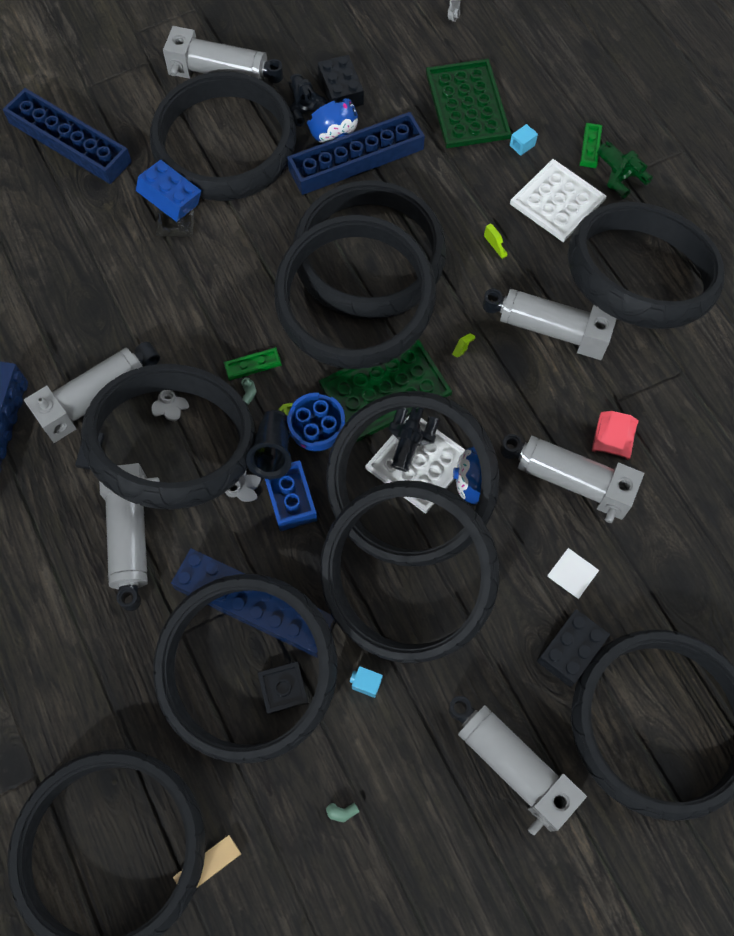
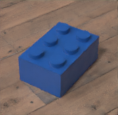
(168, 190)
(291, 498)

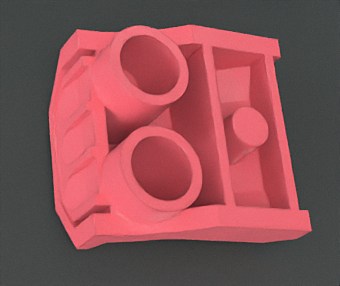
(615, 434)

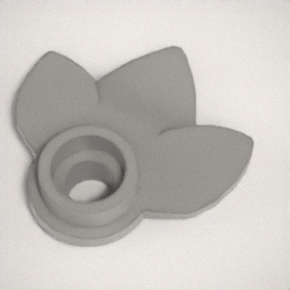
(454, 10)
(169, 405)
(245, 488)

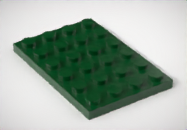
(468, 103)
(408, 372)

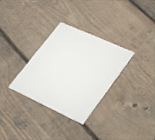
(573, 573)

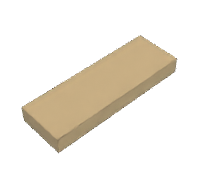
(216, 859)

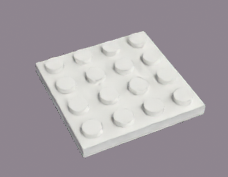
(557, 200)
(430, 464)

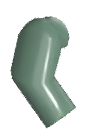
(250, 390)
(340, 814)

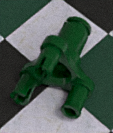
(622, 168)

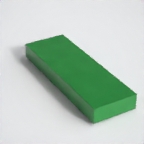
(590, 145)
(252, 363)

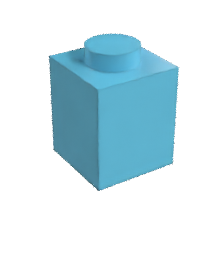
(523, 139)
(366, 681)

